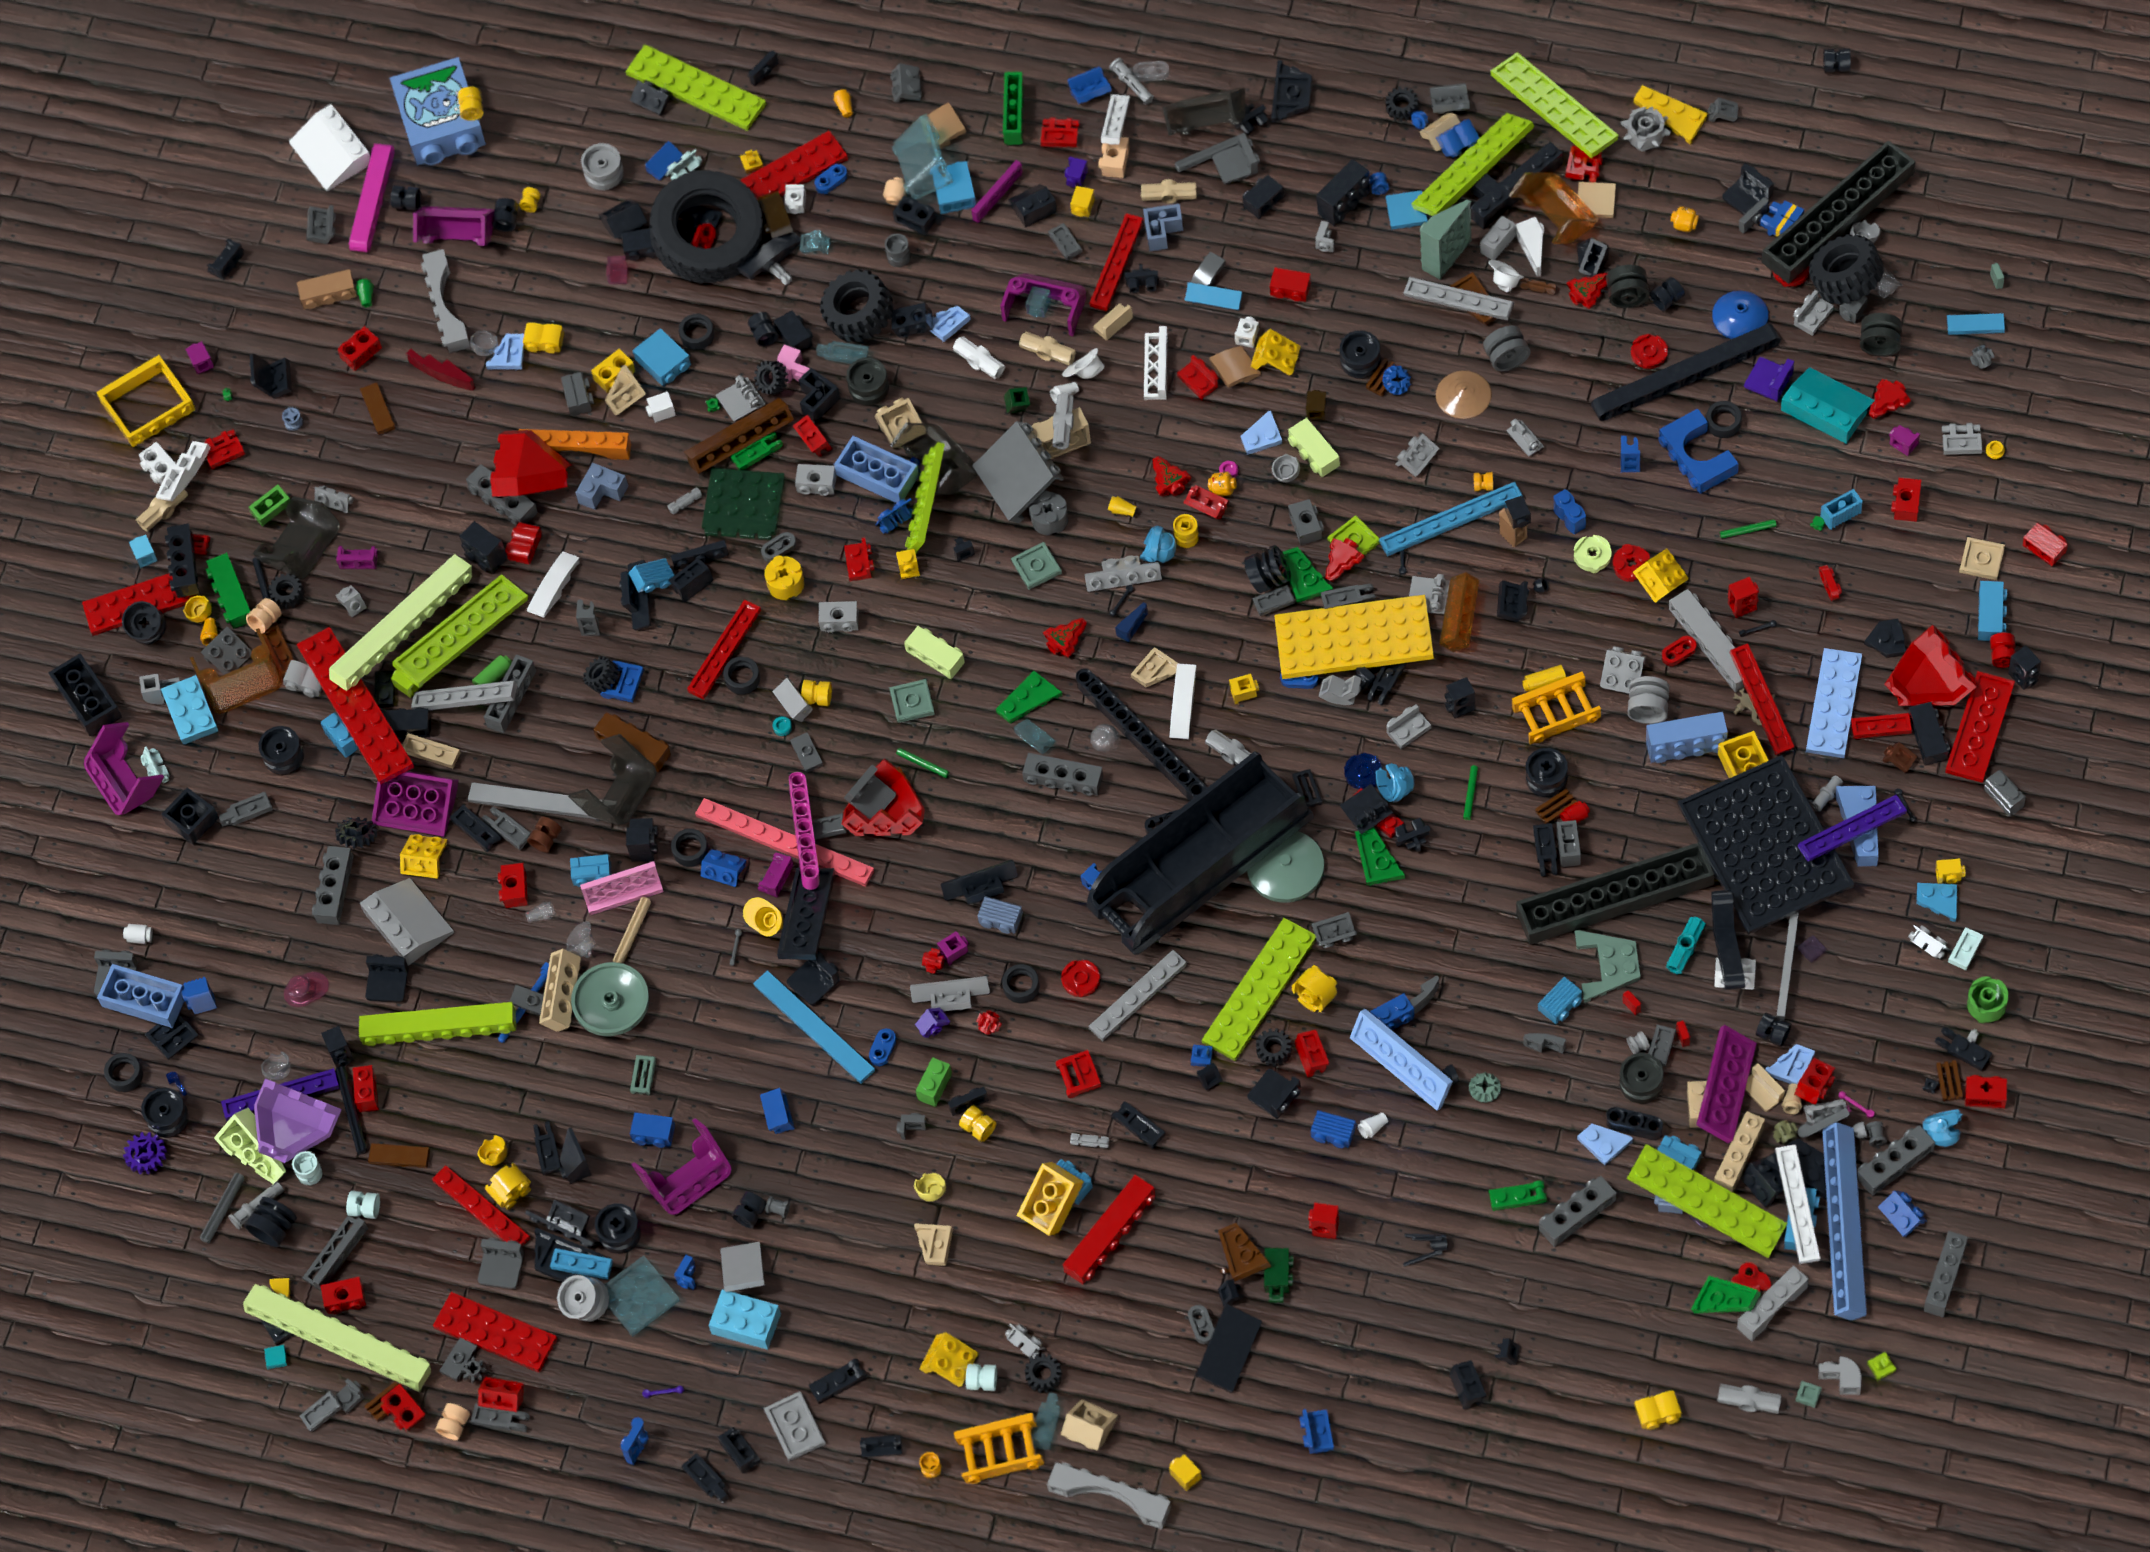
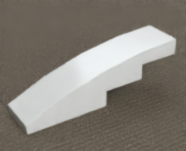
(185, 469)
(552, 584)
(1182, 701)

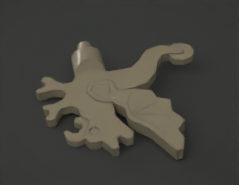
(1745, 702)

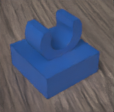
(1201, 1055)

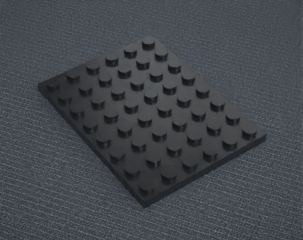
(1752, 840)

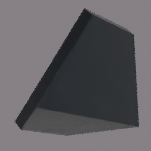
(1592, 256)

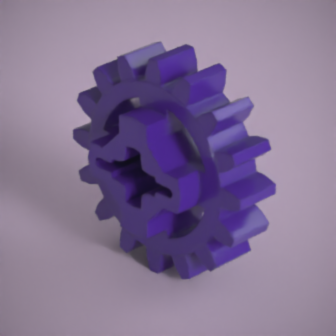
(145, 1153)

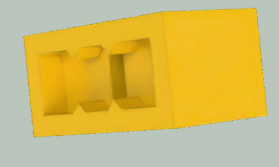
(610, 369)

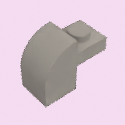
(152, 686)
(1340, 691)
(1846, 1372)

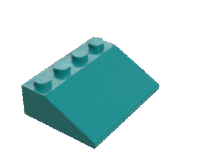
(1826, 404)

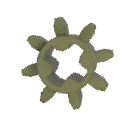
(1785, 1132)

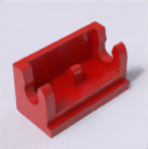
(812, 436)
(1206, 502)
(1311, 1052)

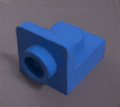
(684, 1272)

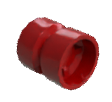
(2002, 649)

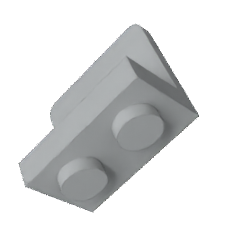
(1621, 668)

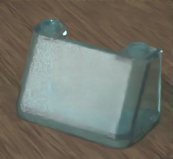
(921, 158)

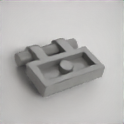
(1961, 443)

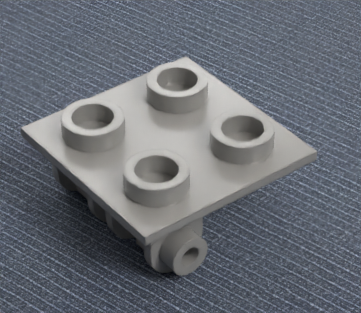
(740, 398)
(1434, 591)

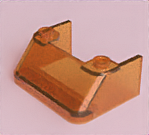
(1558, 203)
(241, 684)

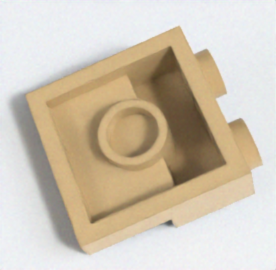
(893, 418)

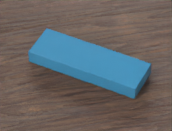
(1213, 296)
(1975, 324)
(581, 1264)

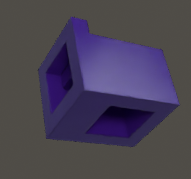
(1076, 172)
(932, 1022)

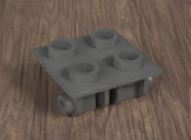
(226, 652)

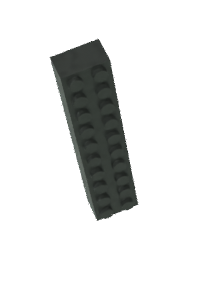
(1838, 211)
(1614, 893)

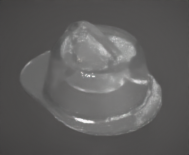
(1887, 284)
(581, 940)

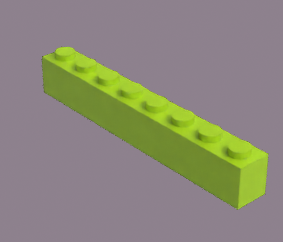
(437, 1023)

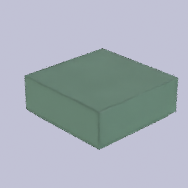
(1997, 276)
(1808, 1394)

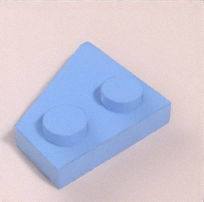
(949, 322)
(509, 353)
(1261, 435)
(1791, 1065)
(1603, 1142)

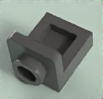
(911, 1122)

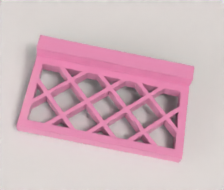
(618, 895)

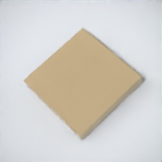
(1598, 197)
(1982, 558)

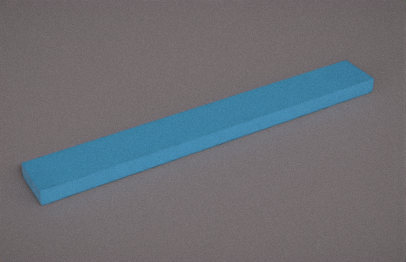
(1448, 519)
(814, 1027)

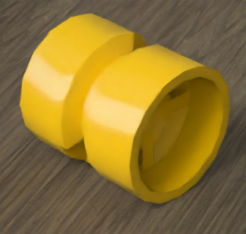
(470, 103)
(1185, 531)
(819, 693)
(975, 1121)

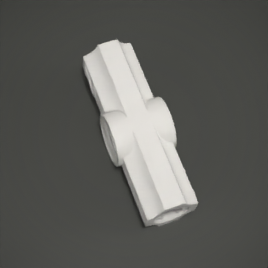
(979, 357)

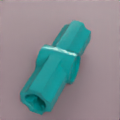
(1682, 954)

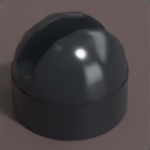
(1541, 585)

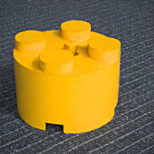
(784, 577)
(1315, 989)
(508, 1186)

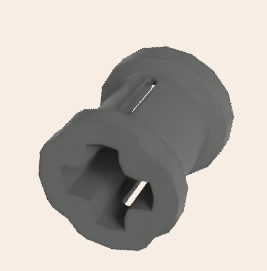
(1876, 1134)
(777, 1206)

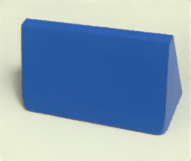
(659, 163)

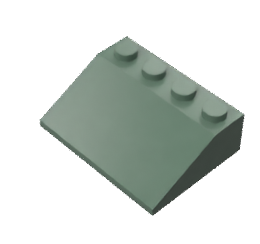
(1445, 238)

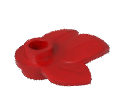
(1757, 1280)

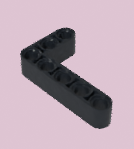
(1726, 940)

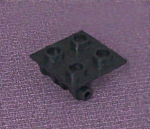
(1366, 809)

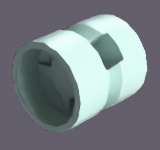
(307, 1168)
(361, 1204)
(981, 1377)

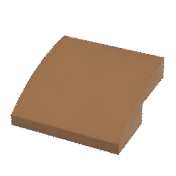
(947, 124)
(1234, 366)

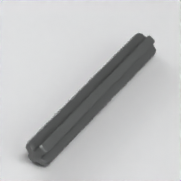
(1205, 154)
(222, 1207)

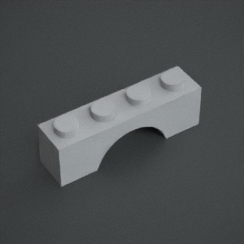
(1783, 1291)

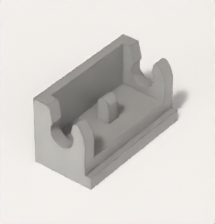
(792, 700)

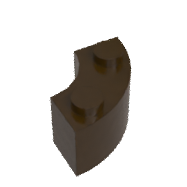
(774, 214)

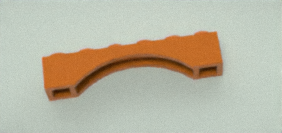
(607, 444)

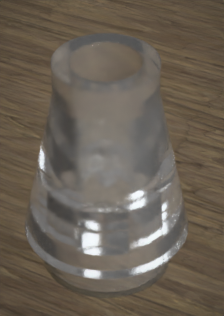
(541, 912)

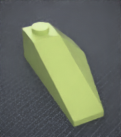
(240, 1139)

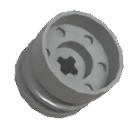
(1648, 700)

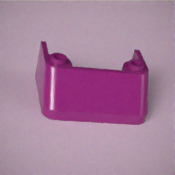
(453, 223)
(1070, 295)
(112, 774)
(691, 1179)

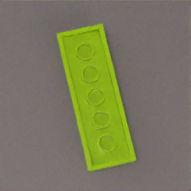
(925, 496)

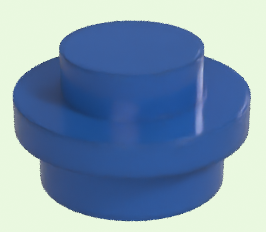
(1419, 119)

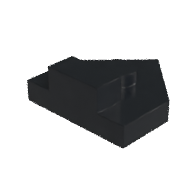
(1887, 638)

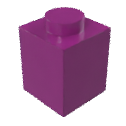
(199, 357)

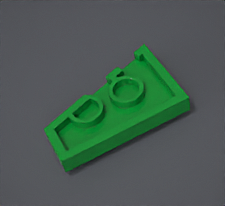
(1305, 579)
(1030, 694)
(1376, 860)
(1724, 1296)

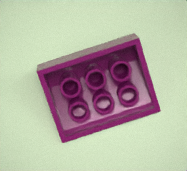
(415, 803)

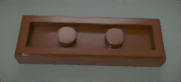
(377, 408)
(278, 648)
(399, 1155)

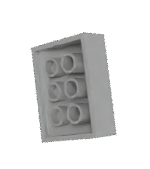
(406, 919)

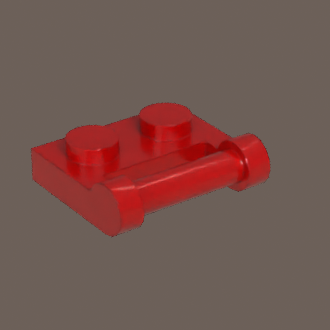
(1084, 1071)

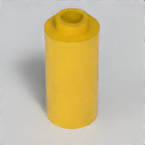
(1543, 678)

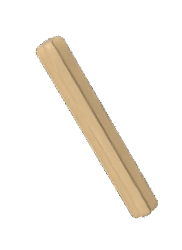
(632, 930)

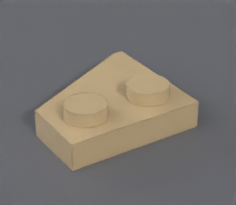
(1154, 668)

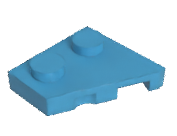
(1938, 898)

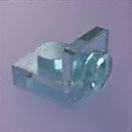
(814, 241)

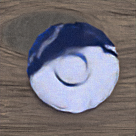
(1361, 770)

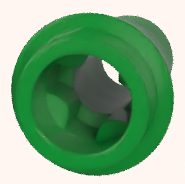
(365, 291)

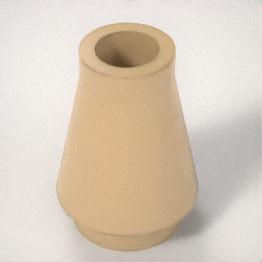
(1791, 1102)

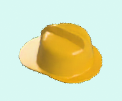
(763, 916)

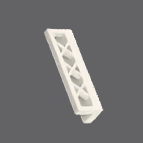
(1161, 363)

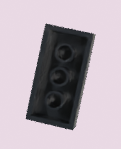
(85, 694)

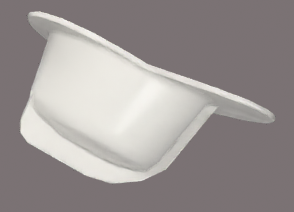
(1505, 275)
(1086, 367)

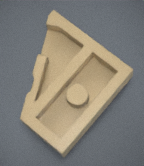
(624, 391)
(934, 1242)

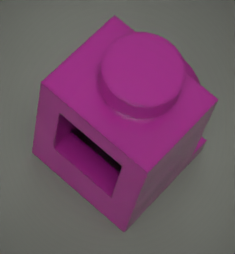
(1904, 439)
(951, 942)

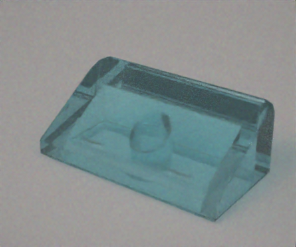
(1034, 736)

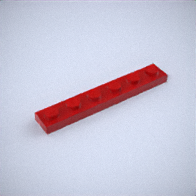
(1116, 262)
(724, 649)
(1761, 699)
(479, 1207)

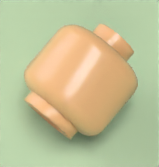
(894, 191)

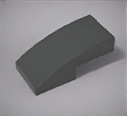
(1208, 270)
(1428, 991)
(1538, 1041)

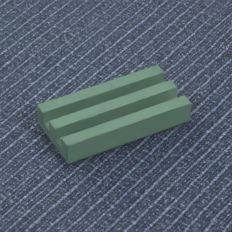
(641, 1089)

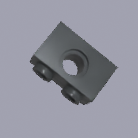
(1309, 531)

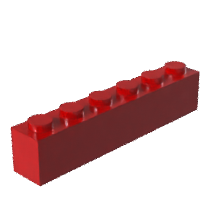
(1109, 1229)

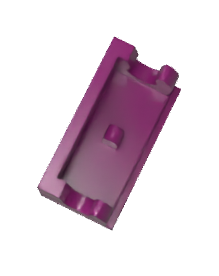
(357, 558)
(776, 874)

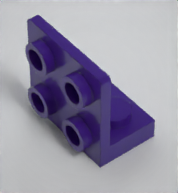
(1769, 378)

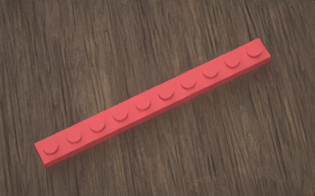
(781, 840)

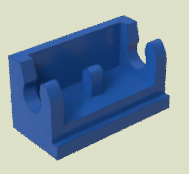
(1630, 456)
(777, 1111)

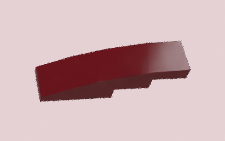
(444, 372)

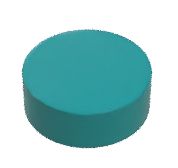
(782, 726)

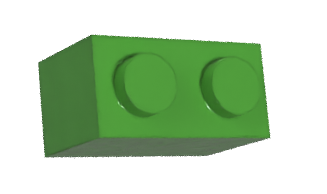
(269, 505)
(933, 1082)

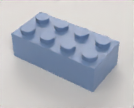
(876, 469)
(1685, 737)
(141, 995)

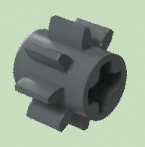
(1981, 356)
(468, 1365)

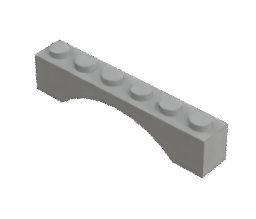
(438, 271)
(1070, 1482)

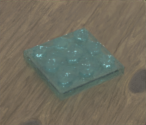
(639, 1296)

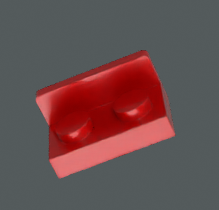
(1198, 377)
(858, 561)

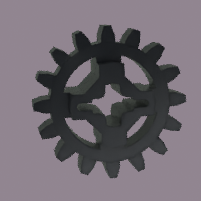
(356, 832)

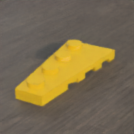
(1682, 118)

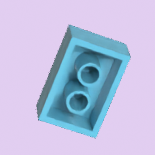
(189, 710)
(744, 1319)

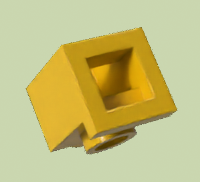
(907, 564)
(1243, 688)
(1949, 871)

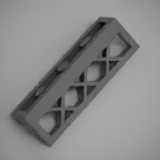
(337, 1255)

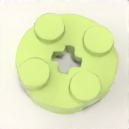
(1592, 563)

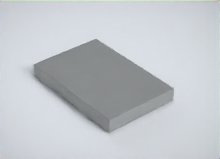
(742, 1266)
(794, 1426)

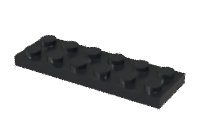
(805, 917)

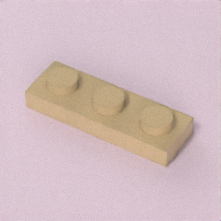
(431, 751)

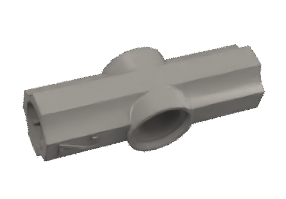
(1063, 421)
(1230, 750)
(1749, 1398)

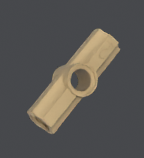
(1168, 191)
(1047, 348)
(159, 510)

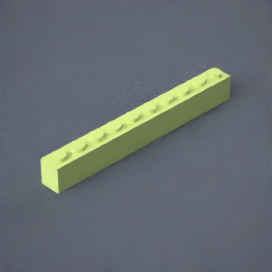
(400, 622)
(337, 1337)

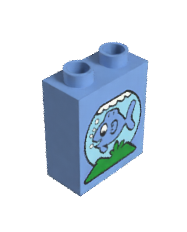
(432, 113)

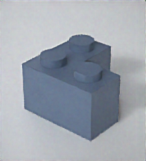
(1161, 221)
(600, 482)

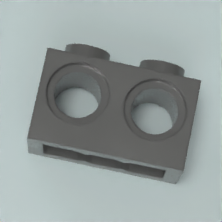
(1568, 843)

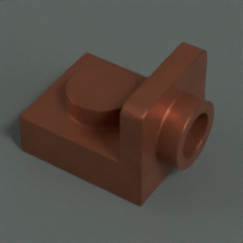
(1899, 756)

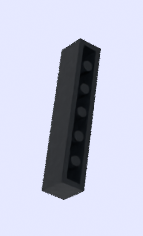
(1498, 200)

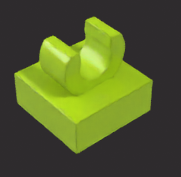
(1881, 1366)

